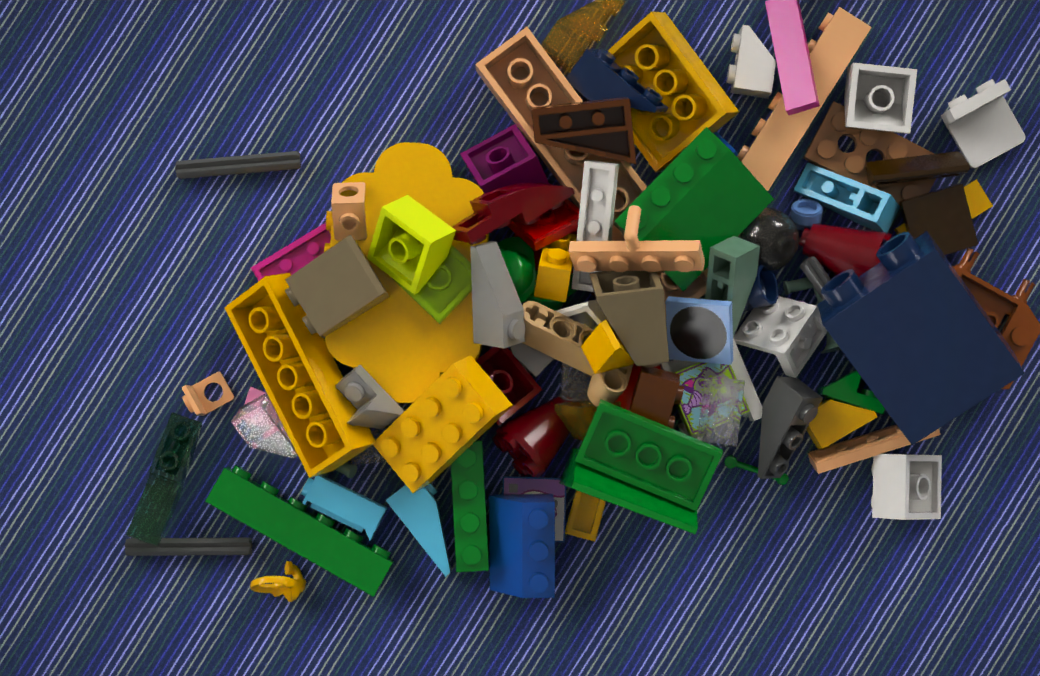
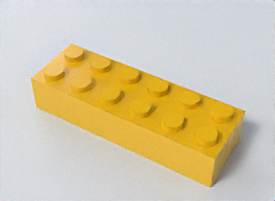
(298, 376)

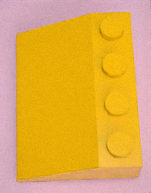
(673, 69)

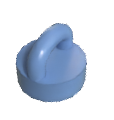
(806, 213)

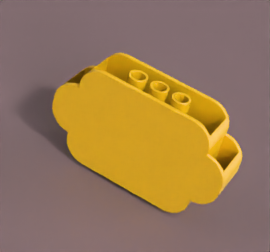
(397, 337)

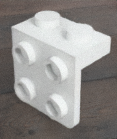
(983, 124)

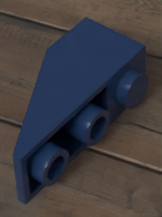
(601, 78)

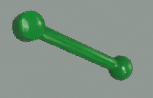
(731, 462)

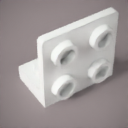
(786, 330)

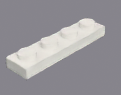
(595, 210)

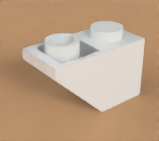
(753, 65)

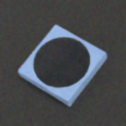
(699, 330)

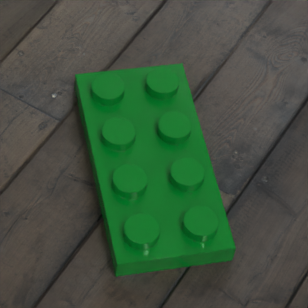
(648, 455)

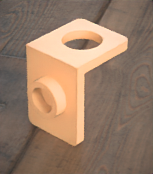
(349, 212)
(195, 395)

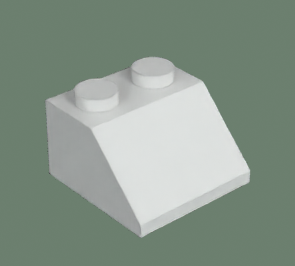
(879, 97)
(906, 486)

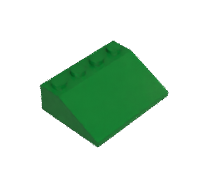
(699, 197)
(626, 495)

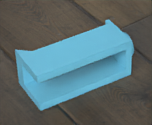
(343, 504)

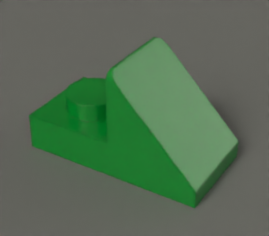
(845, 391)

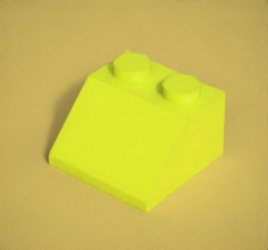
(410, 243)

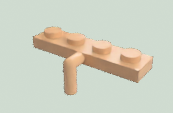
(636, 254)

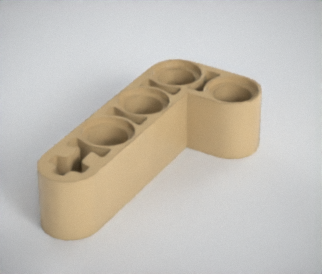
(562, 340)

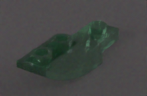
(165, 479)

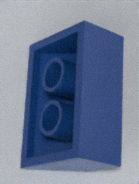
(522, 545)

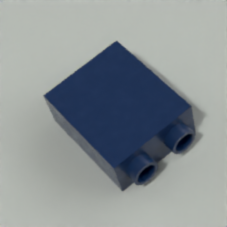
(917, 335)

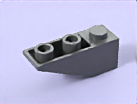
(784, 421)

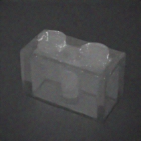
(720, 411)

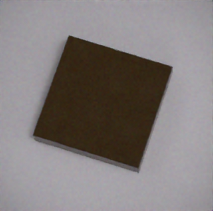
(943, 215)

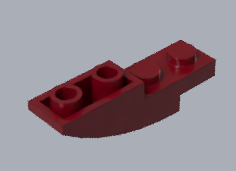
(509, 204)

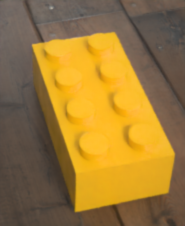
(442, 423)

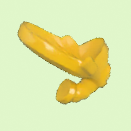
(281, 585)

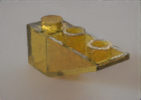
(578, 30)

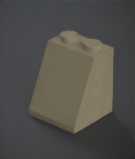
(335, 288)
(636, 312)

